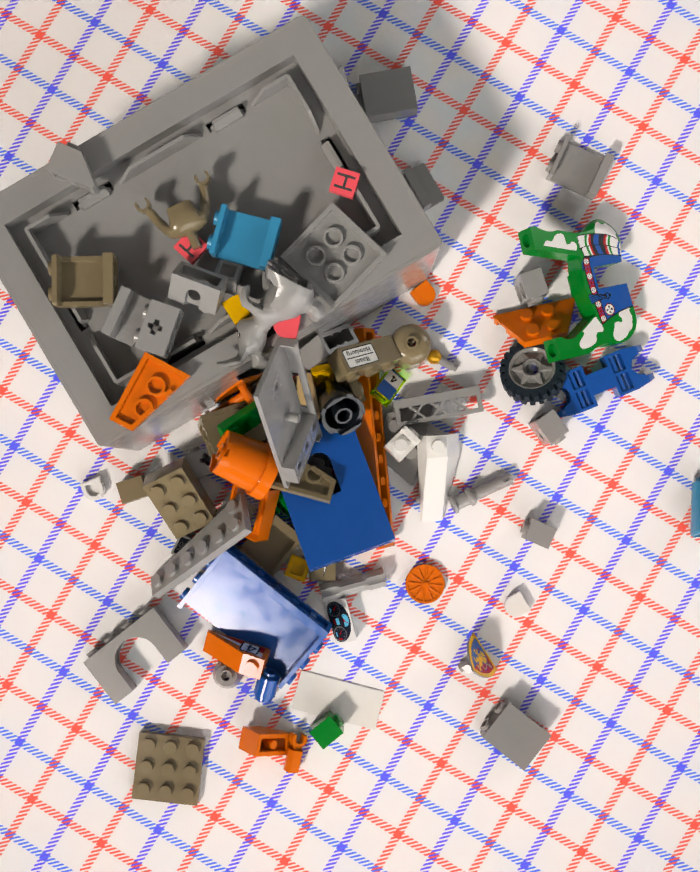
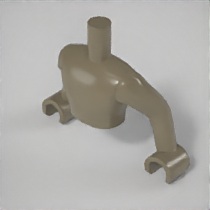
(183, 216)

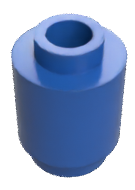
(267, 686)

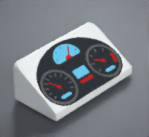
(341, 620)

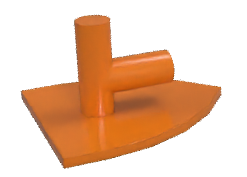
(241, 386)

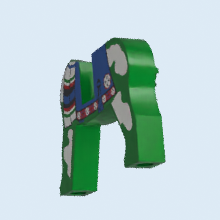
(606, 311)

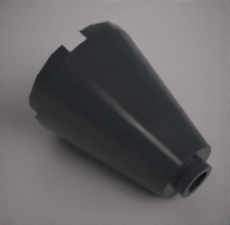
(339, 408)

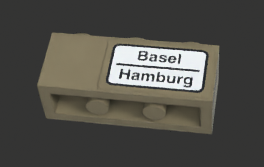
(364, 359)

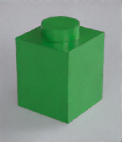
(327, 729)

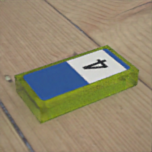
(387, 387)

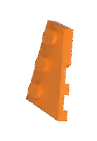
(146, 391)

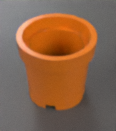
(245, 463)

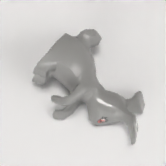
(283, 301)

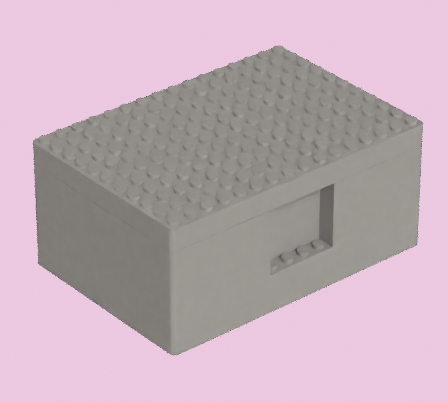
(270, 138)

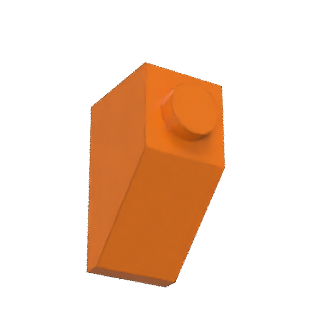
(264, 741)

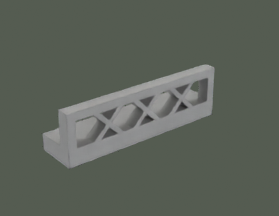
(432, 399)

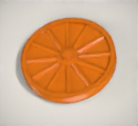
(425, 583)

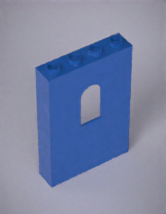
(355, 515)

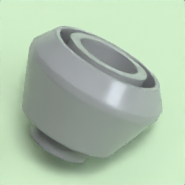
(219, 676)

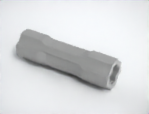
(367, 581)

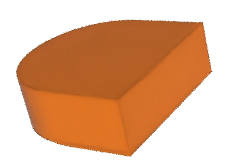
(423, 294)

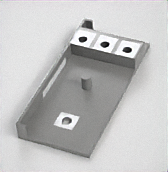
(287, 424)

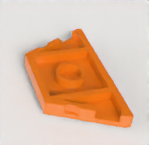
(538, 323)

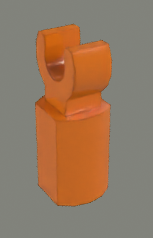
(294, 753)

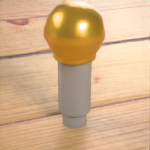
(436, 358)

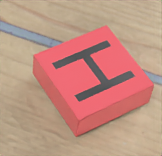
(344, 182)
(184, 248)

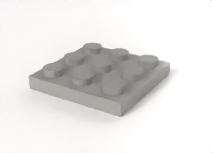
(333, 255)

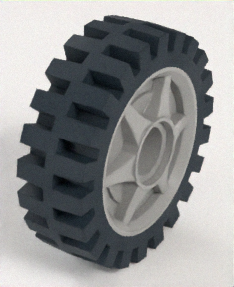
(531, 387)

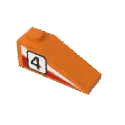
(237, 654)

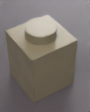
(131, 489)

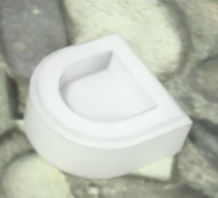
(94, 488)
(516, 605)

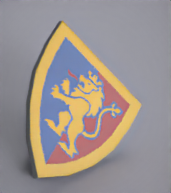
(478, 660)

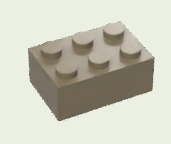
(179, 497)

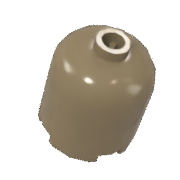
(412, 356)

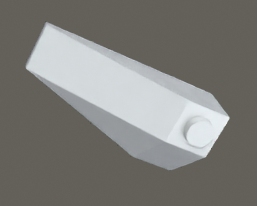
(436, 469)

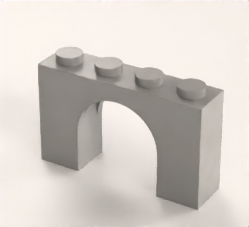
(106, 663)

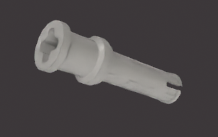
(470, 496)

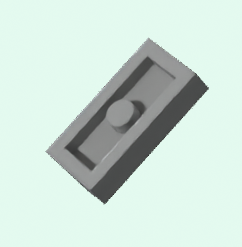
(423, 186)
(125, 316)

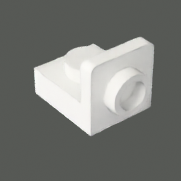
(402, 443)

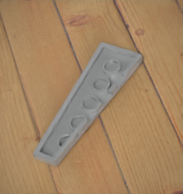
(215, 538)

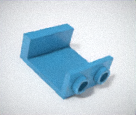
(244, 238)

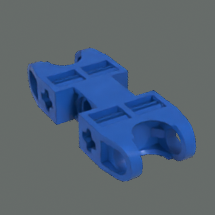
(615, 374)

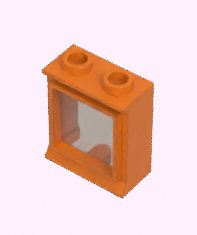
(260, 512)

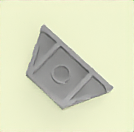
(408, 466)

